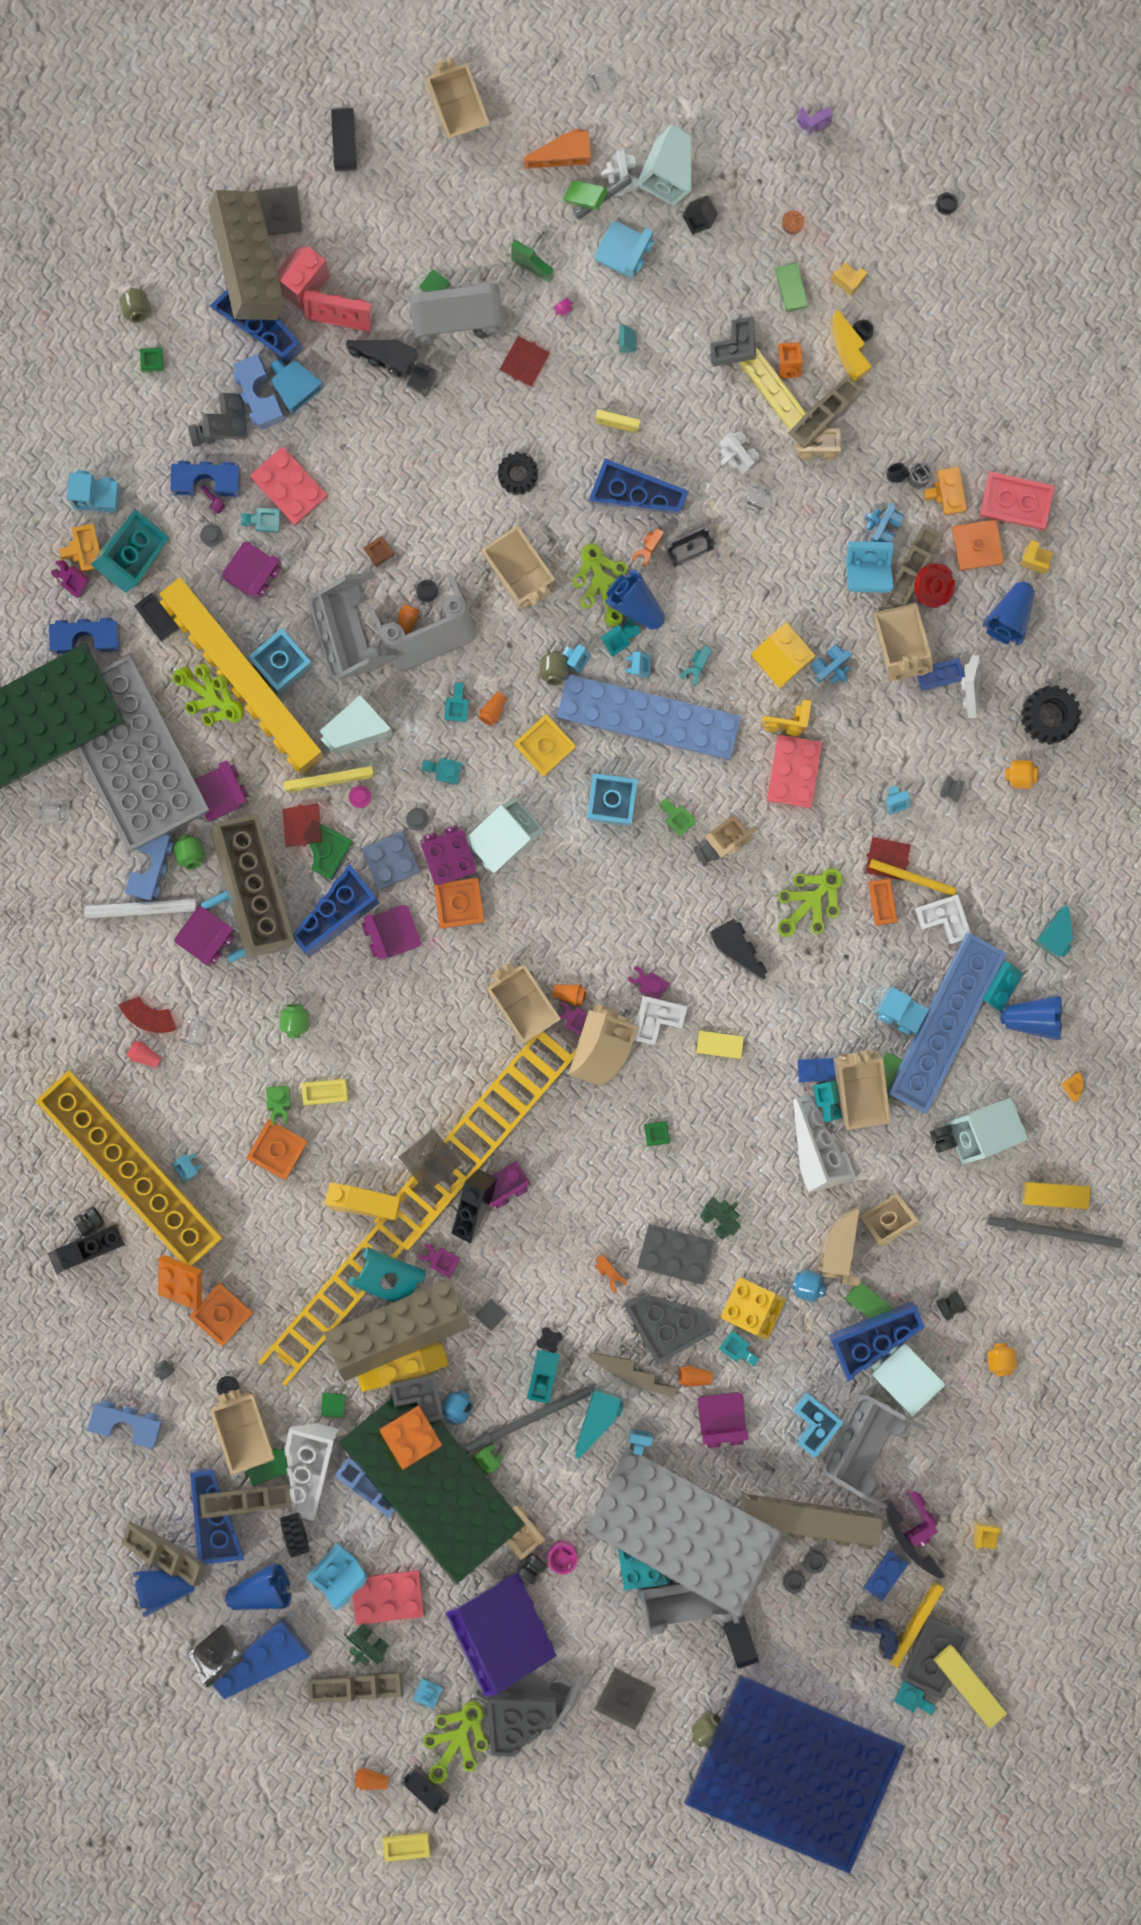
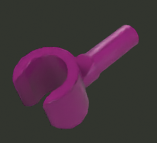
(216, 504)

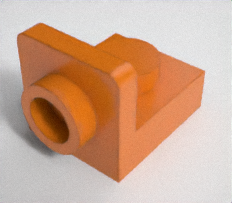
(790, 360)

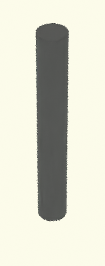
(614, 189)

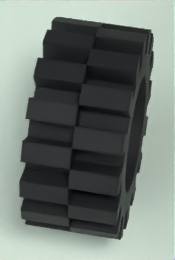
(517, 460)
(294, 1535)

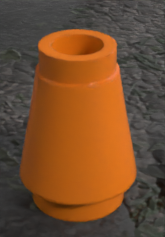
(408, 618)
(492, 710)
(570, 993)
(692, 1376)
(370, 1780)

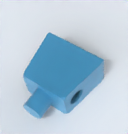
(294, 384)

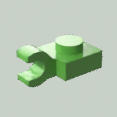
(678, 819)

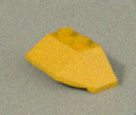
(412, 1365)

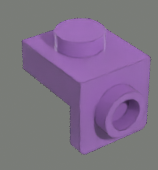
(818, 121)

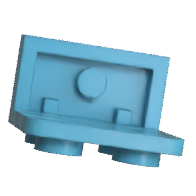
(624, 249)
(869, 566)
(338, 1576)

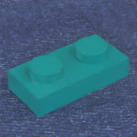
(1002, 986)

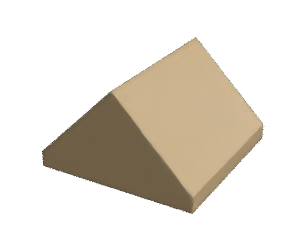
(888, 1220)

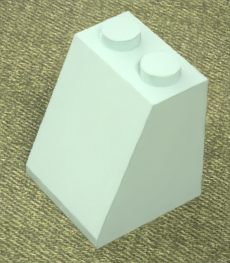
(668, 166)
(354, 728)
(504, 835)
(987, 1131)
(906, 1378)

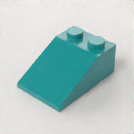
(130, 551)
(599, 1417)

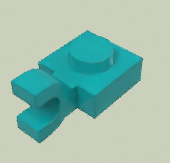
(265, 520)
(617, 638)
(700, 659)
(456, 707)
(446, 771)
(826, 1097)
(736, 1347)
(911, 1698)

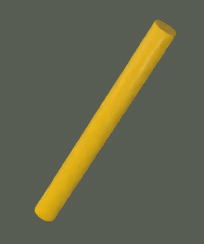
(912, 877)

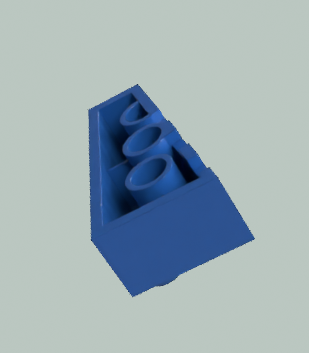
(270, 333)
(635, 490)
(335, 912)
(874, 1337)
(214, 1535)
(265, 1657)

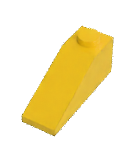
(362, 1202)

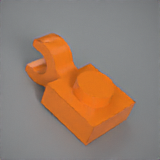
(651, 542)
(605, 1267)

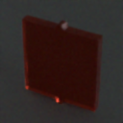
(524, 361)
(302, 825)
(890, 853)

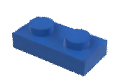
(942, 675)
(816, 1070)
(885, 1575)

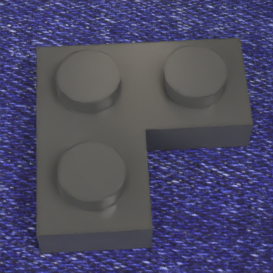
(739, 348)
(231, 421)
(421, 1390)

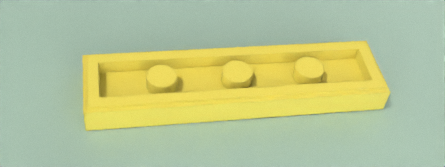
(774, 390)
(329, 779)
(970, 1686)

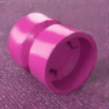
(562, 1557)

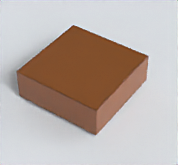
(378, 551)

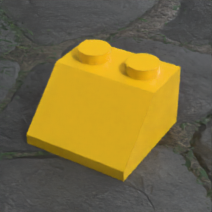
(783, 655)

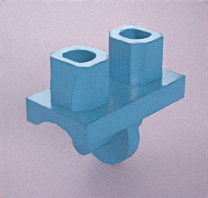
(890, 516)
(839, 657)

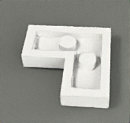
(970, 685)
(945, 911)
(657, 1012)

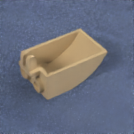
(455, 98)
(519, 568)
(903, 642)
(521, 1001)
(602, 1045)
(862, 1089)
(838, 1248)
(242, 1431)

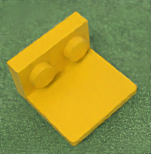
(793, 727)
(753, 1308)

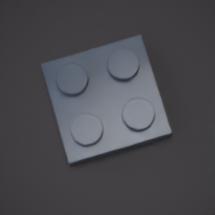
(391, 860)

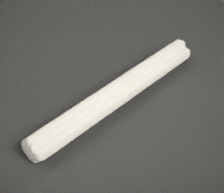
(140, 908)

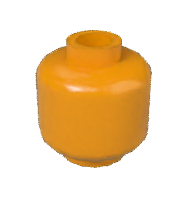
(1022, 774)
(1002, 1360)

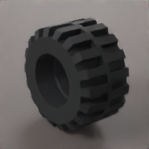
(1068, 707)

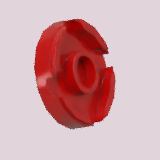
(934, 585)

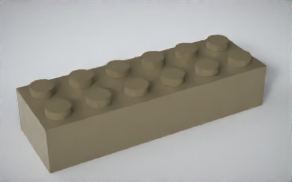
(246, 255)
(252, 886)
(396, 1330)
(816, 1520)

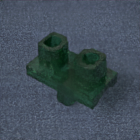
(724, 1214)
(375, 1652)

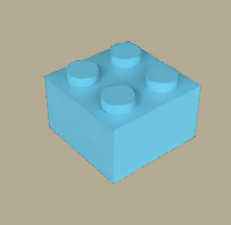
(280, 661)
(612, 800)

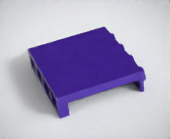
(501, 1635)

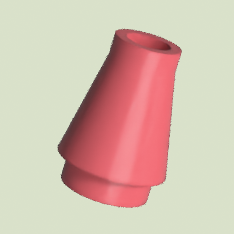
(143, 1054)

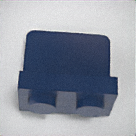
(888, 1643)

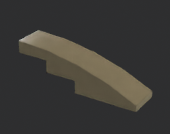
(825, 411)
(916, 559)
(624, 1369)
(245, 1501)
(164, 1553)
(355, 1687)

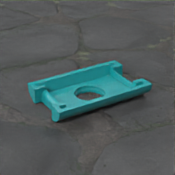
(380, 1264)

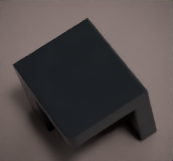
(700, 215)
(422, 378)

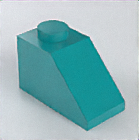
(1057, 934)
(543, 1376)

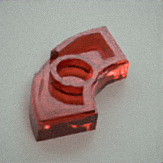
(147, 1018)

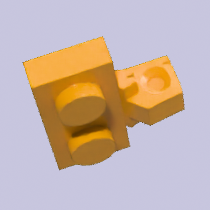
(948, 491)
(83, 548)

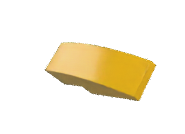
(849, 347)
(1056, 1195)

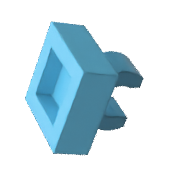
(577, 658)
(640, 664)
(897, 801)
(185, 1169)
(640, 1439)
(427, 1693)

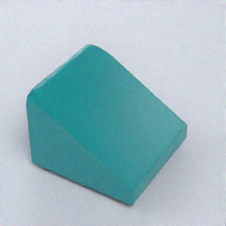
(627, 339)

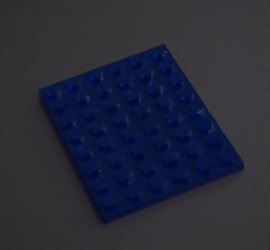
(794, 1774)

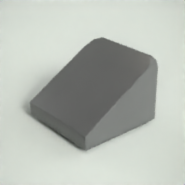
(490, 1314)

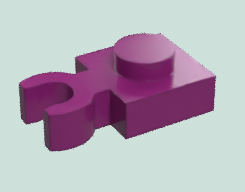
(73, 579)
(652, 985)
(575, 1020)
(443, 1261)

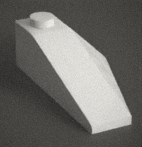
(819, 1156)
(308, 1461)

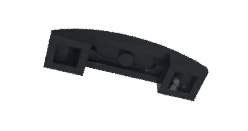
(927, 1563)

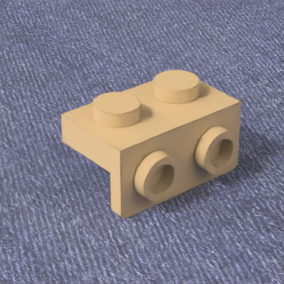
(825, 445)
(728, 836)
(526, 1538)

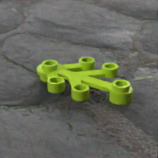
(599, 580)
(230, 709)
(812, 900)
(458, 1738)

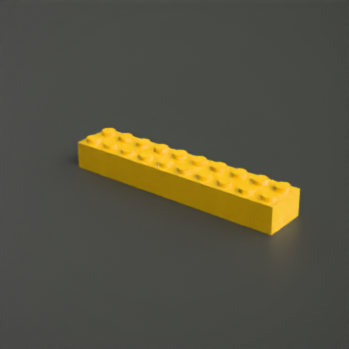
(246, 682)
(129, 1168)

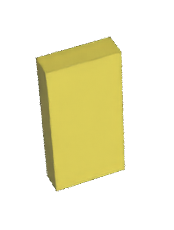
(617, 421)
(720, 1044)
(325, 1092)
(406, 1847)

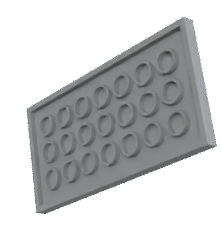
(140, 765)
(684, 1532)

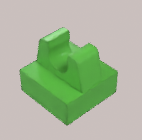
(486, 1460)

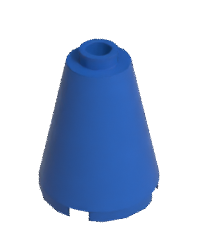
(635, 600)
(1011, 615)
(1035, 1017)
(159, 1589)
(261, 1590)

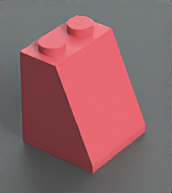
(302, 272)

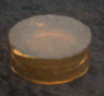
(792, 222)

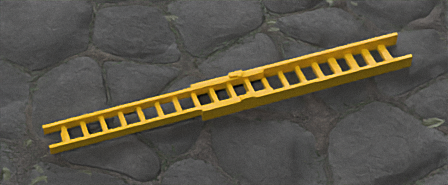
(449, 1194)

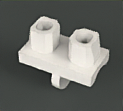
(619, 168)
(736, 454)

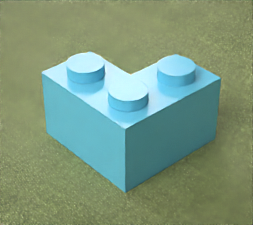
(93, 494)
(900, 1010)
(821, 1425)

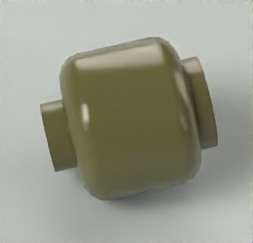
(135, 305)
(554, 668)
(704, 1729)

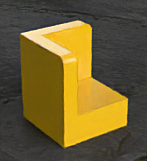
(848, 278)
(1036, 558)
(985, 1535)

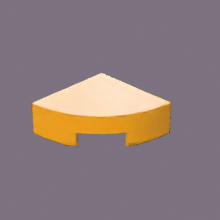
(1073, 1086)

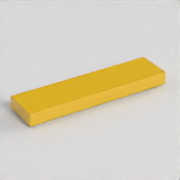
(916, 1622)

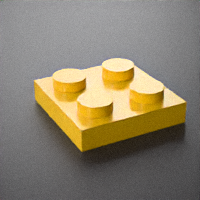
(544, 745)

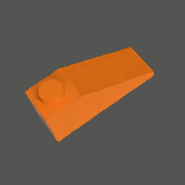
(566, 150)

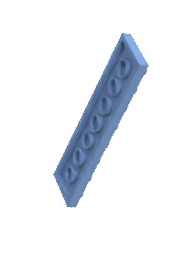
(648, 717)
(946, 1023)

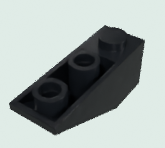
(389, 354)
(732, 944)
(473, 1204)
(86, 1249)

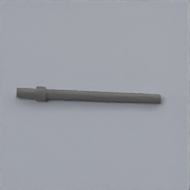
(1012, 1224)
(486, 1439)

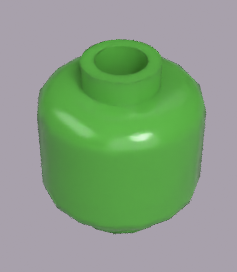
(189, 852)
(294, 1020)

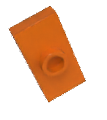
(882, 902)

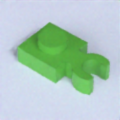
(278, 1101)

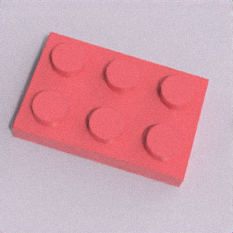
(337, 310)
(288, 486)
(1016, 501)
(794, 771)
(389, 1598)

